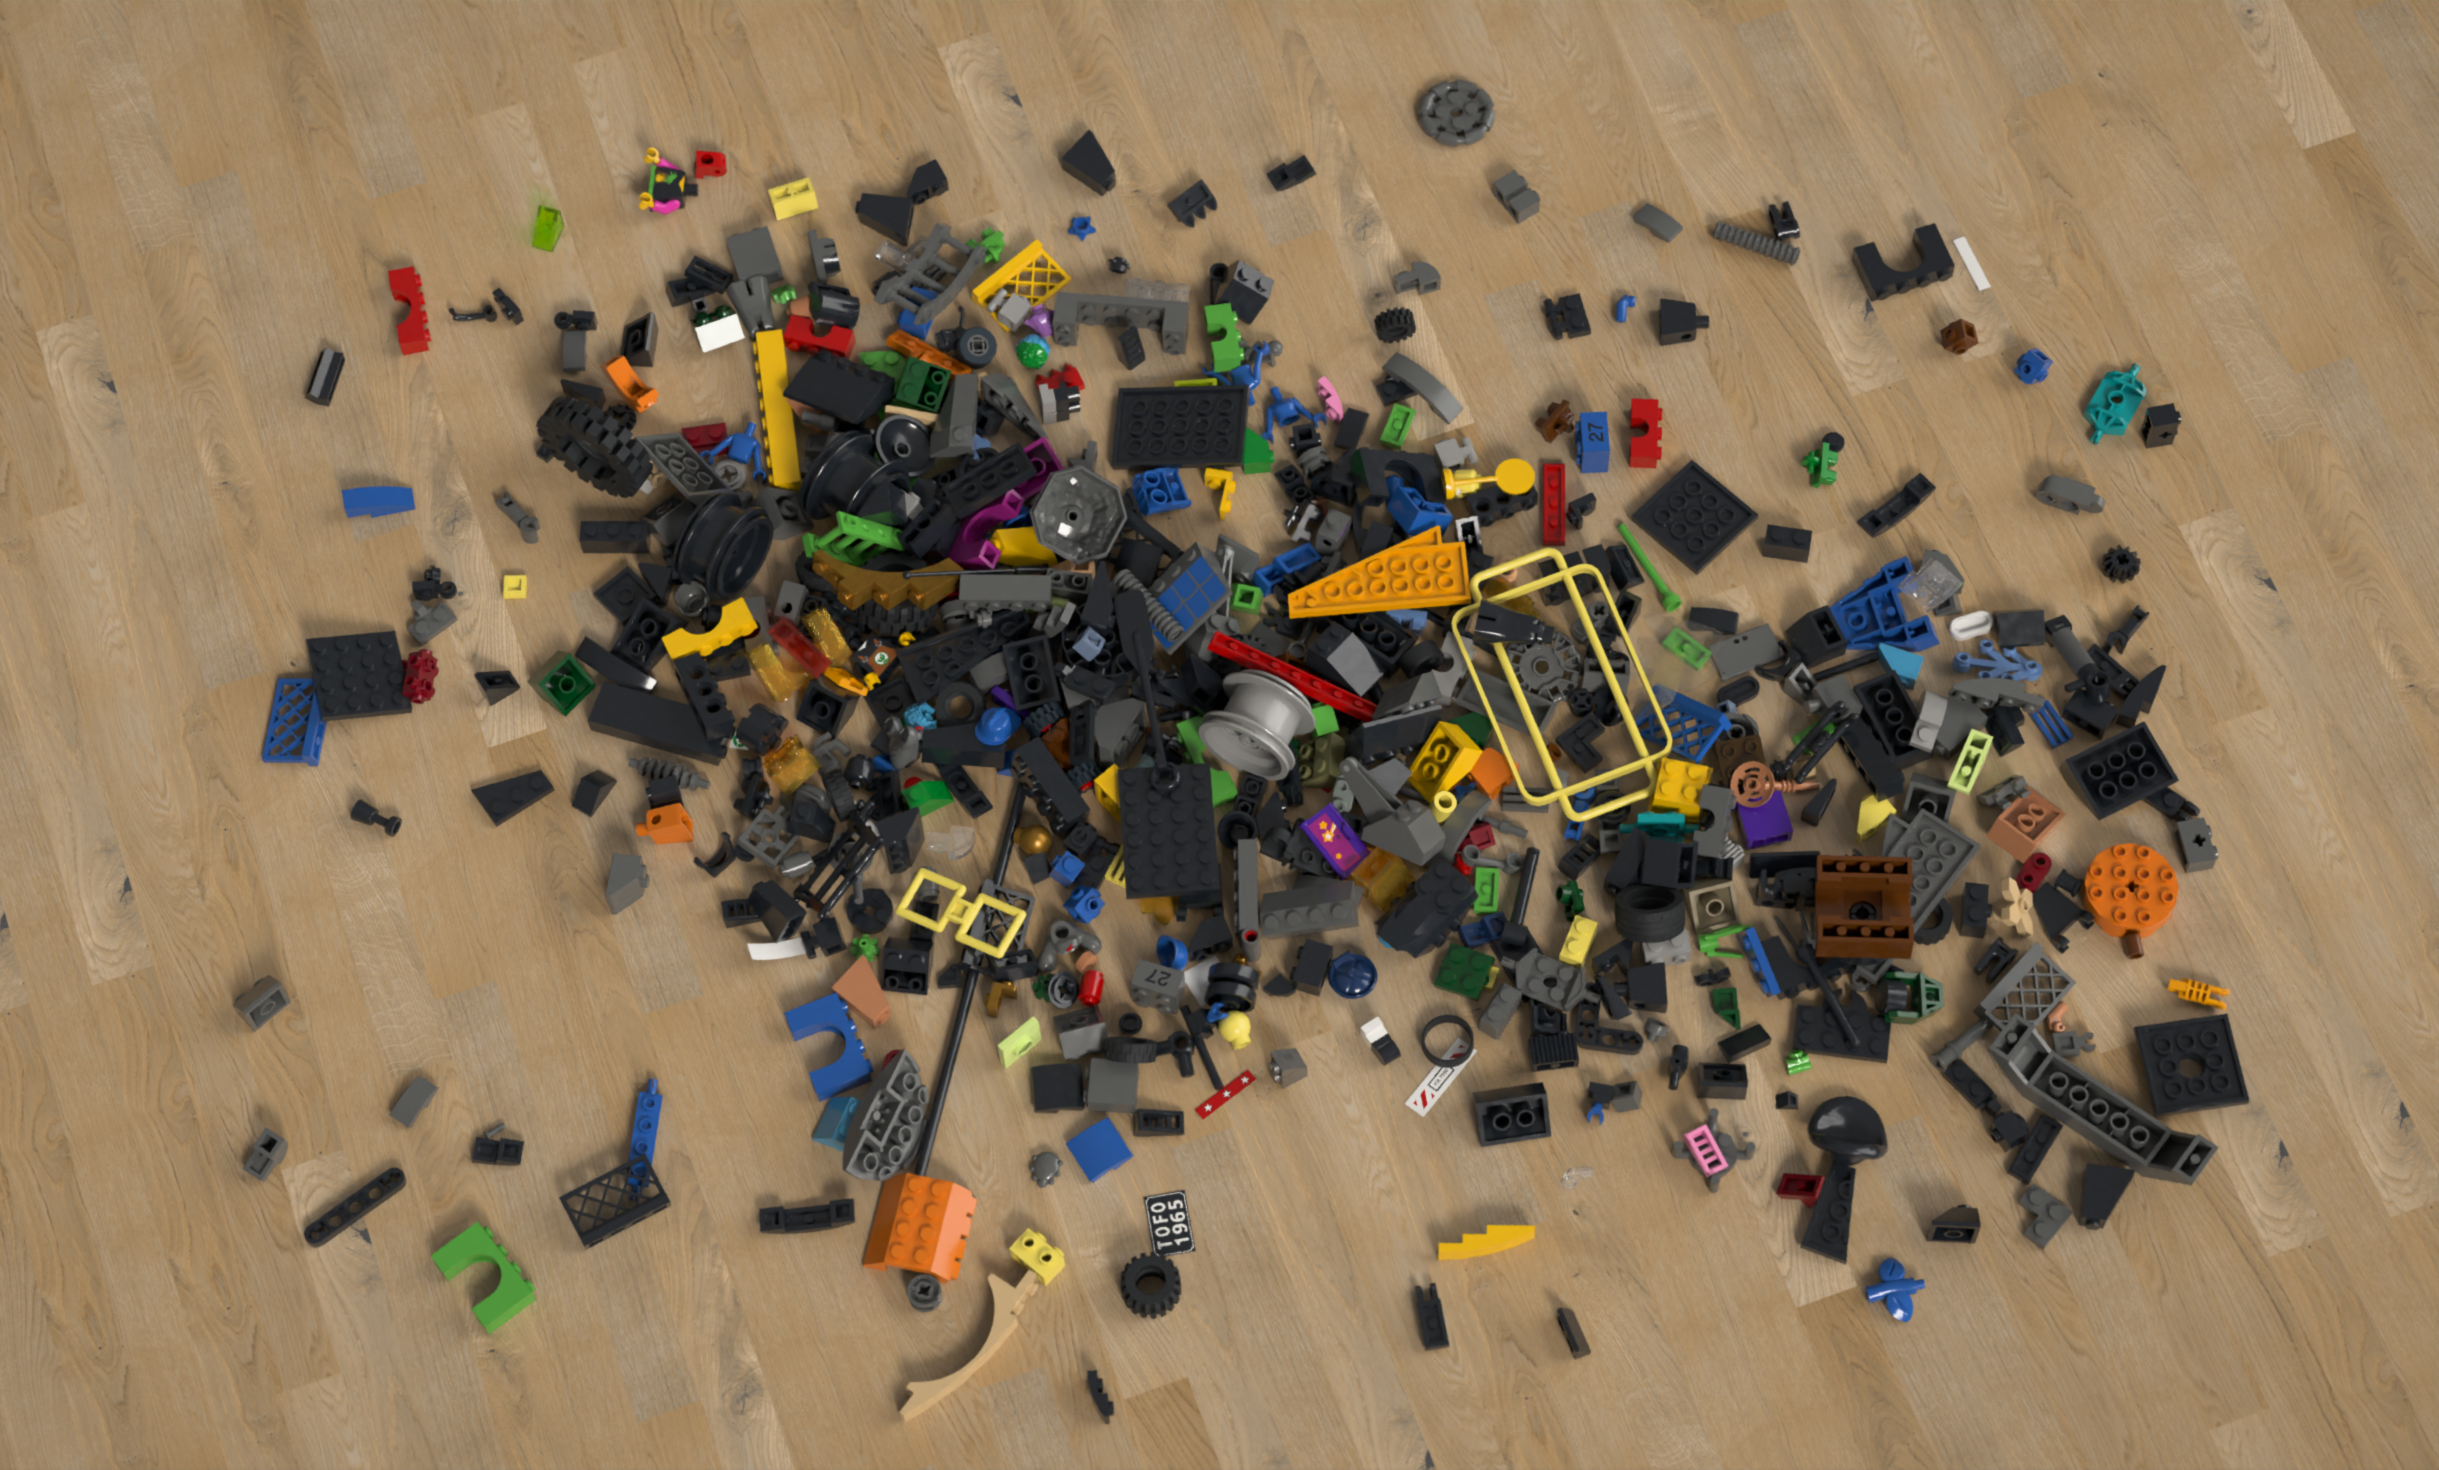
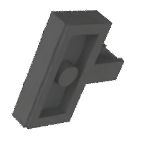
(429, 621)

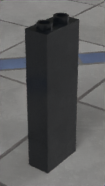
(654, 723)

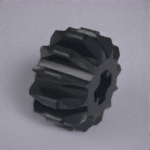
(2129, 562)

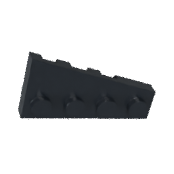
(1831, 1218)

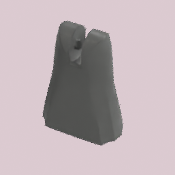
(753, 304)

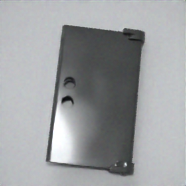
(1745, 655)

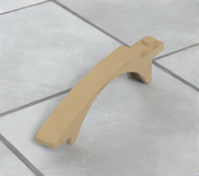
(1007, 1303)

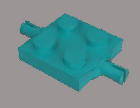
(1660, 824)

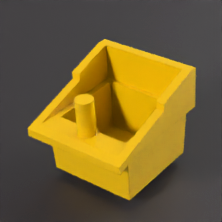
(1680, 789)

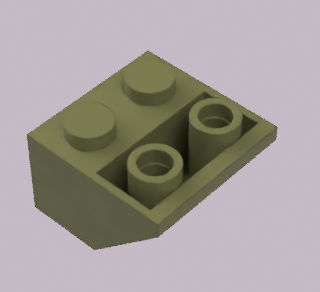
(1321, 760)

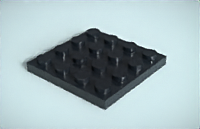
(1694, 517)
(357, 675)

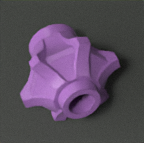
(1041, 320)

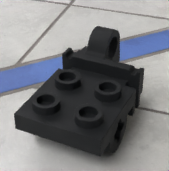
(1296, 850)

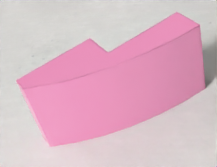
(1333, 405)

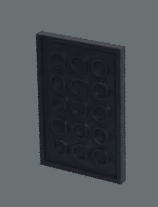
(1180, 427)
(1168, 833)

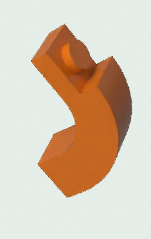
(628, 384)

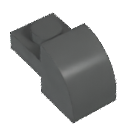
(1422, 277)
(268, 1151)

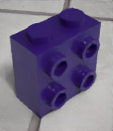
(1764, 824)

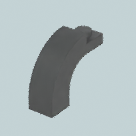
(989, 673)

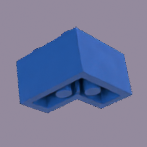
(1416, 514)

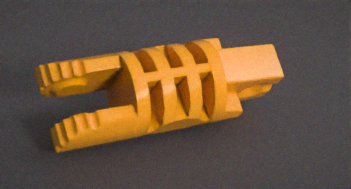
(2197, 992)

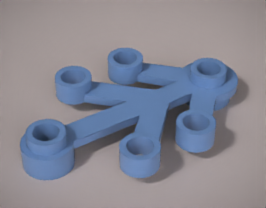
(2024, 669)

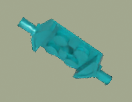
(2112, 417)

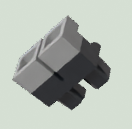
(1058, 402)

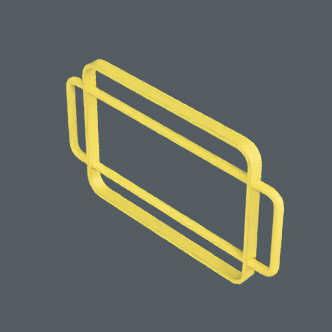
(1560, 792)

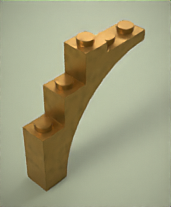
(886, 588)

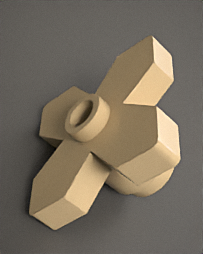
(2014, 907)

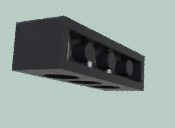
(703, 696)

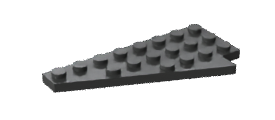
(1937, 861)

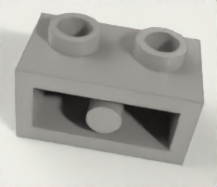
(1669, 952)

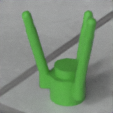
(1709, 941)

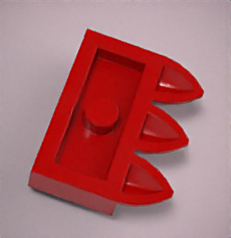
(1069, 375)

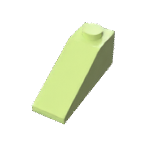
(1970, 761)

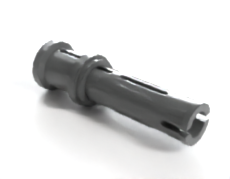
(1953, 1049)

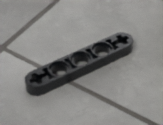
(350, 1218)

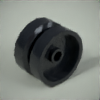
(1233, 986)

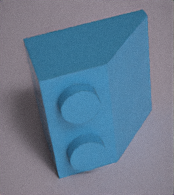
(836, 1122)

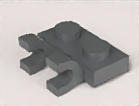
(1996, 794)

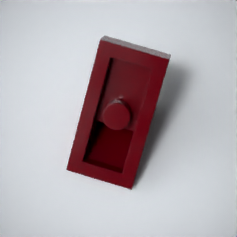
(1800, 1187)

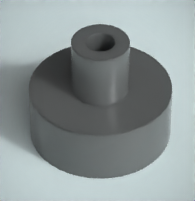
(1655, 1028)

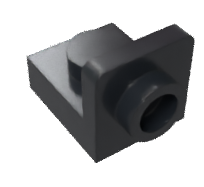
(1581, 507)

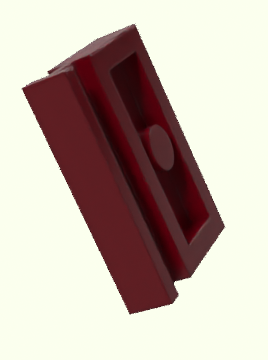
(706, 437)

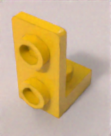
(1218, 480)

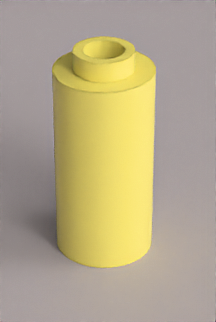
(1443, 806)

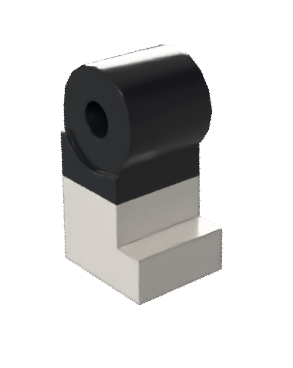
(1379, 1041)

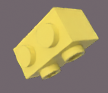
(1036, 1255)

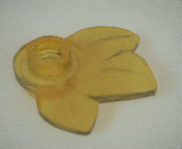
(1161, 906)

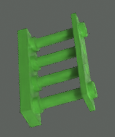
(854, 528)

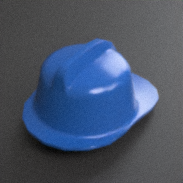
(997, 725)

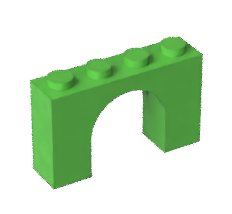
(477, 1246)

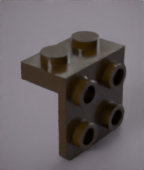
(1737, 752)

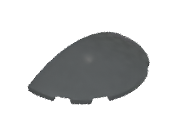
(887, 1122)

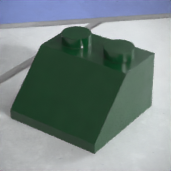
(562, 682)

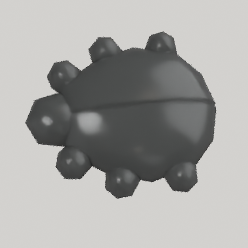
(1045, 1168)

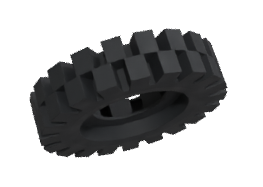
(612, 458)

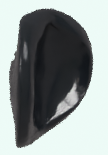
(1848, 1130)

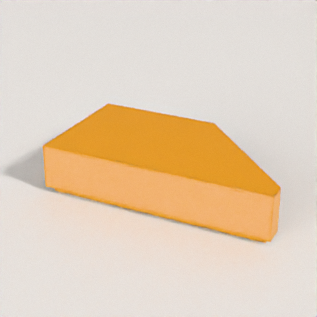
(846, 680)

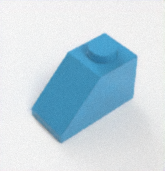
(1903, 662)

